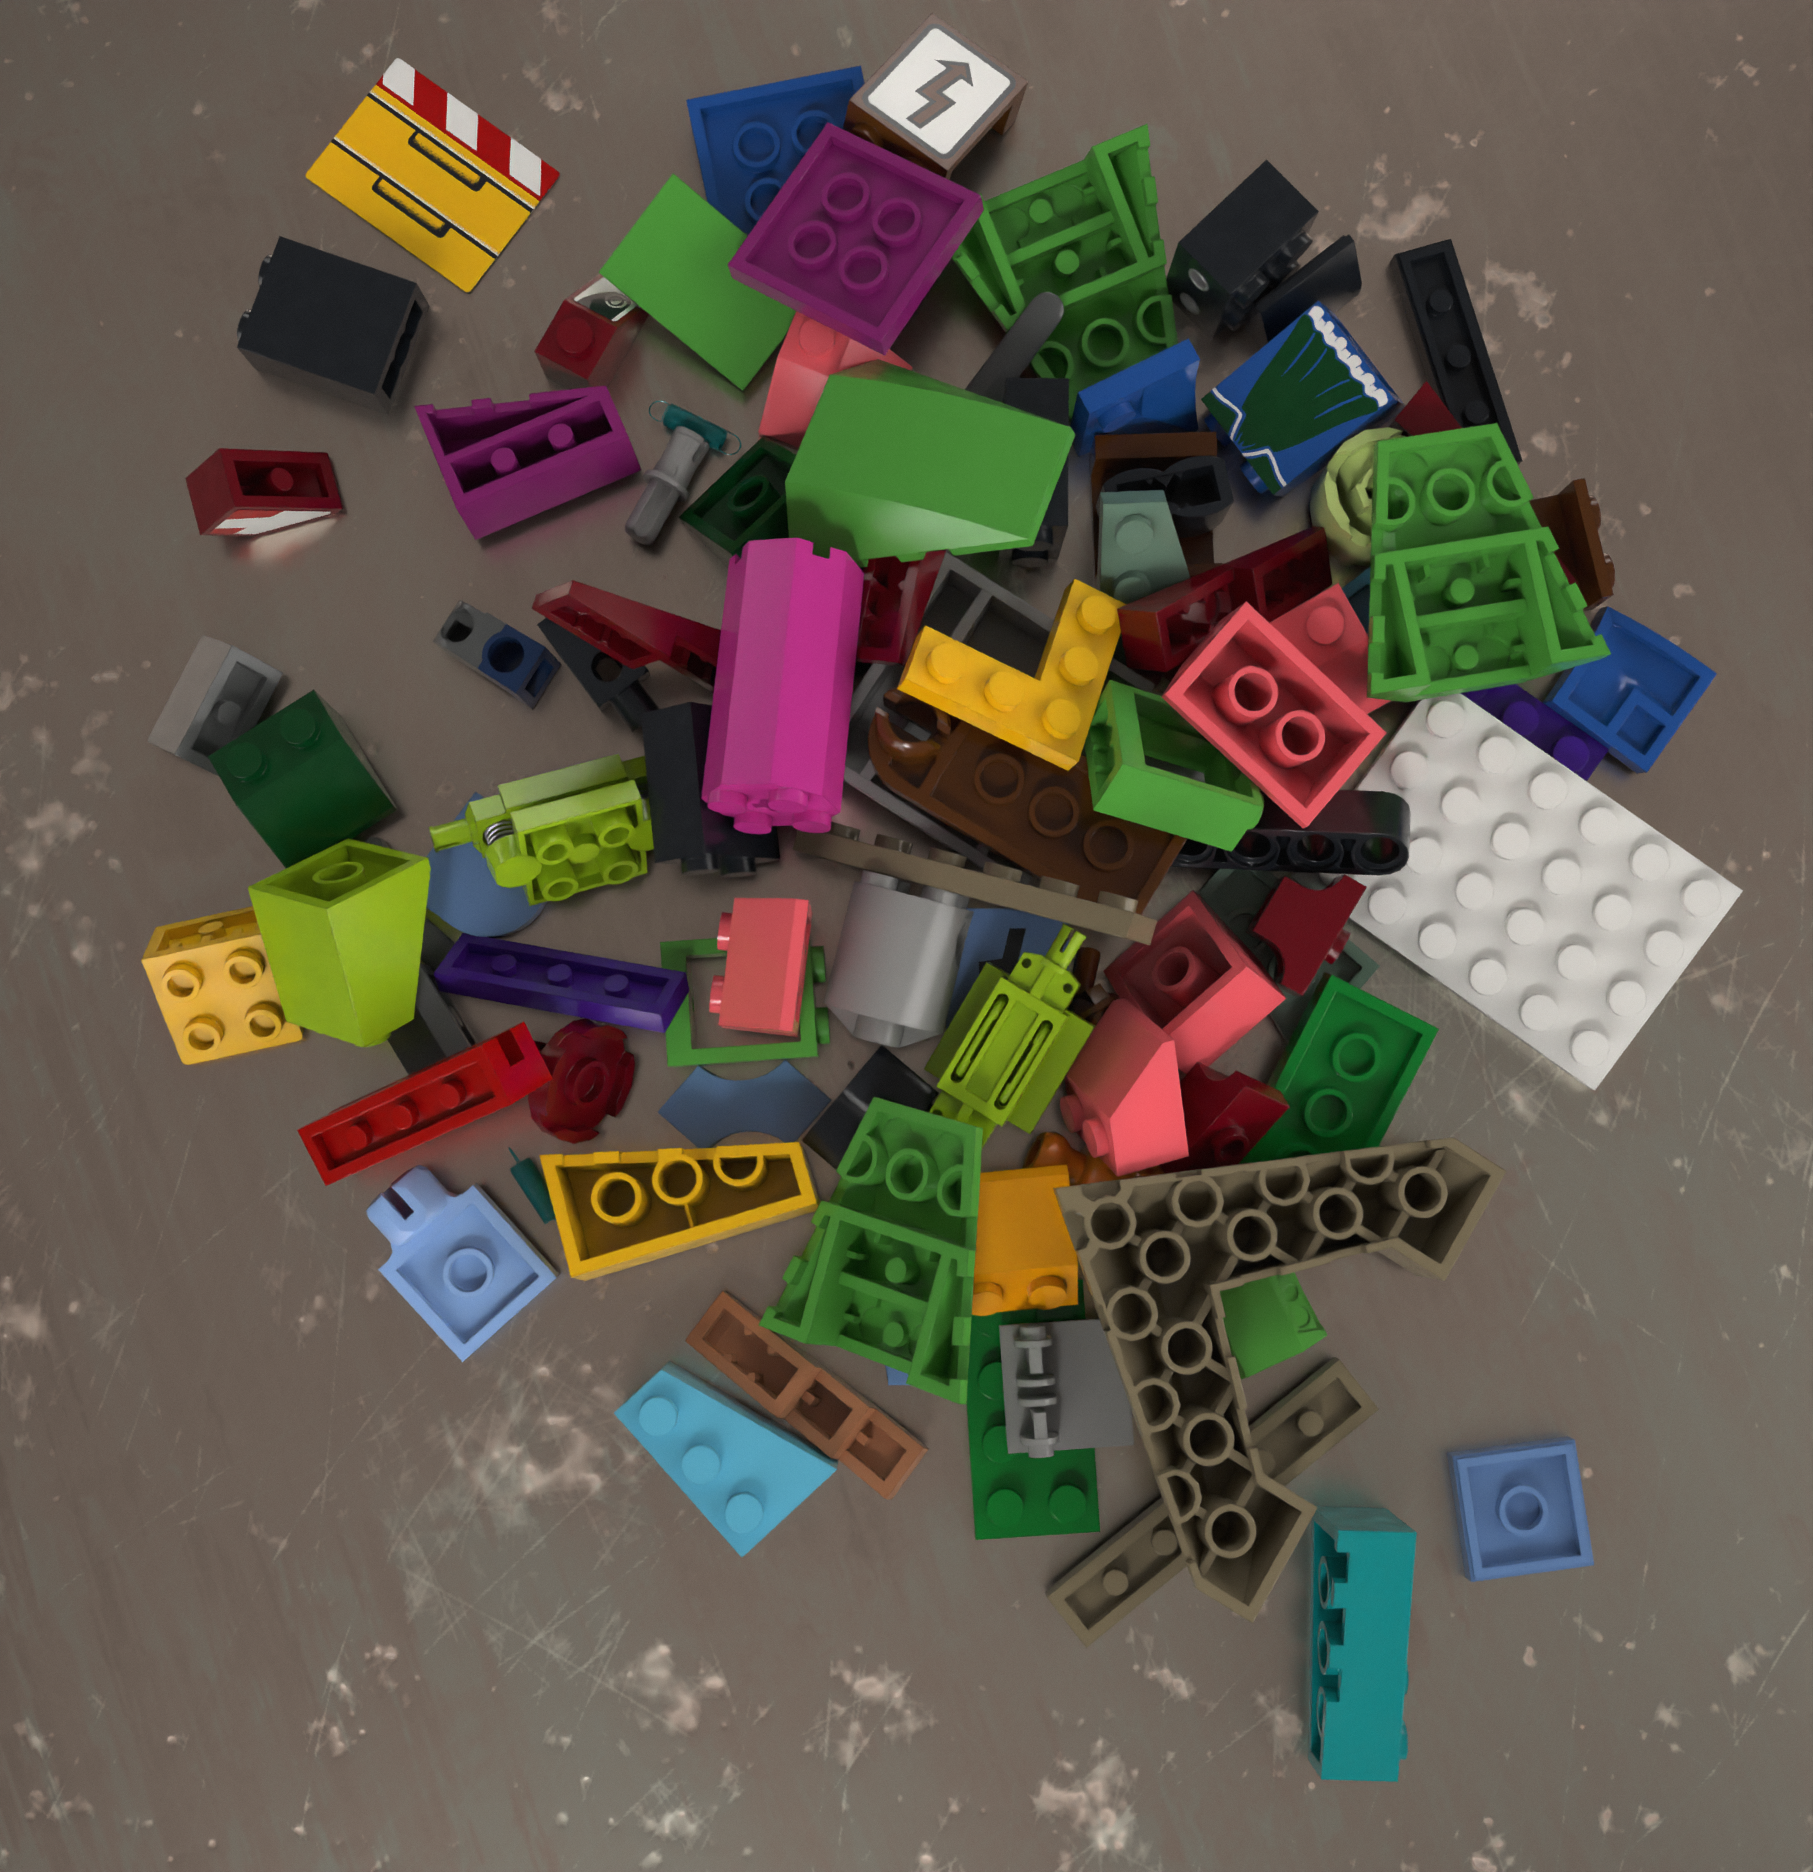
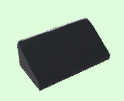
(1329, 277)

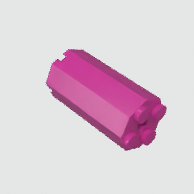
(783, 687)

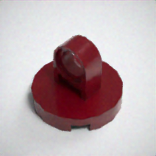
(588, 1081)

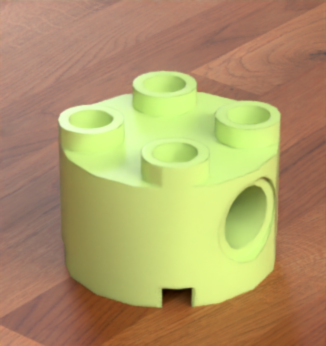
(1344, 497)

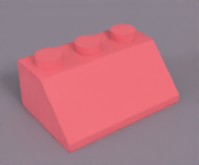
(1272, 713)

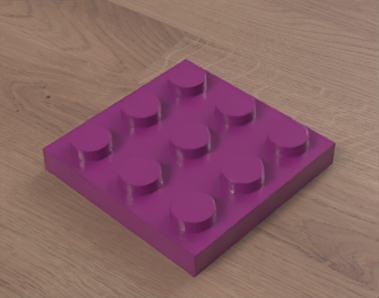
(856, 238)

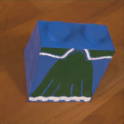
(1299, 401)

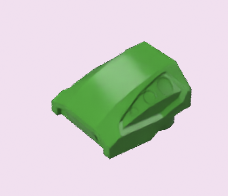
(1269, 1322)

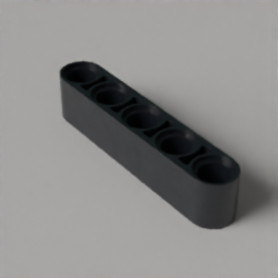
(1350, 835)

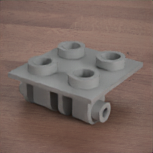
(1061, 1388)

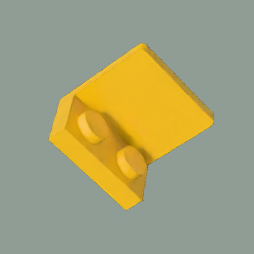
(216, 987)

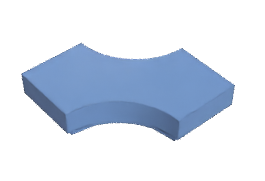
(714, 1107)

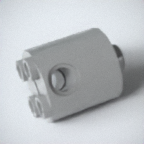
(897, 960)

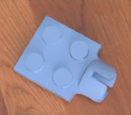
(456, 1258)

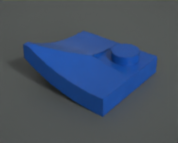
(1140, 399)
(1635, 694)

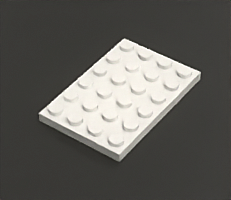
(1531, 888)

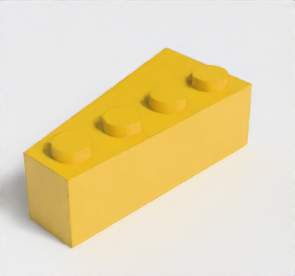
(658, 1203)

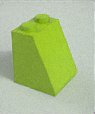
(346, 939)

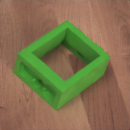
(1121, 784)
(681, 1033)

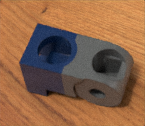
(498, 652)

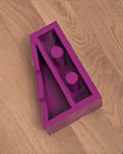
(527, 453)

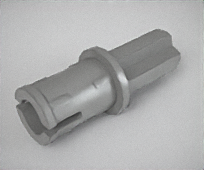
(666, 484)

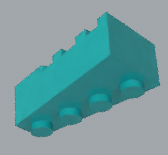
(1359, 1642)

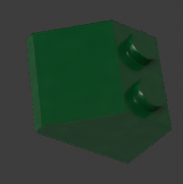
(744, 502)
(302, 780)

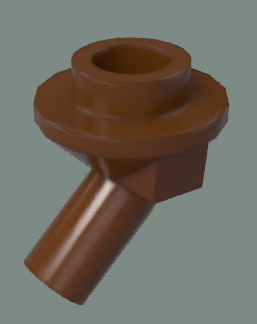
(1090, 1000)

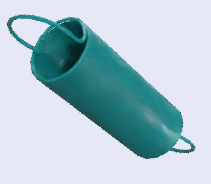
(709, 431)
(533, 1187)

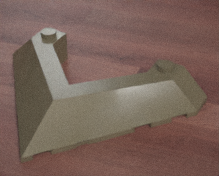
(1156, 1269)

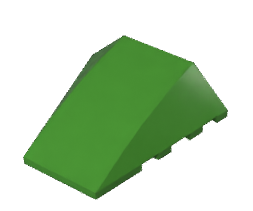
(1092, 243)
(920, 468)
(1464, 573)
(894, 1251)

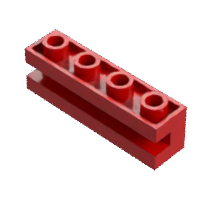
(426, 1104)

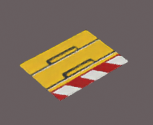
(432, 175)

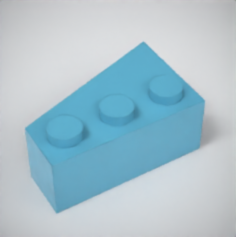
(724, 1455)

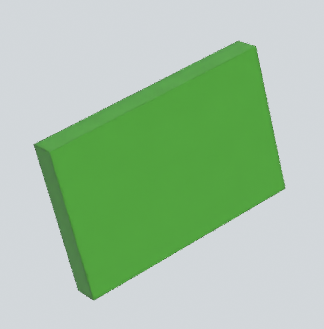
(680, 275)

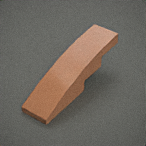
(807, 1395)

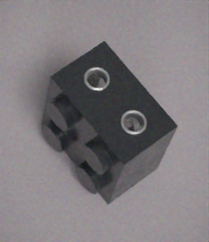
(1240, 251)

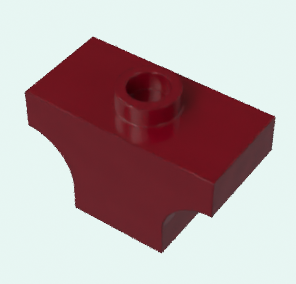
(1304, 927)
(1224, 1117)

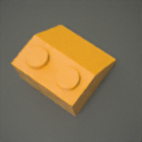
(1023, 1243)

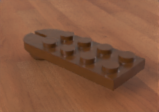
(1016, 803)

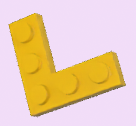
(1036, 714)

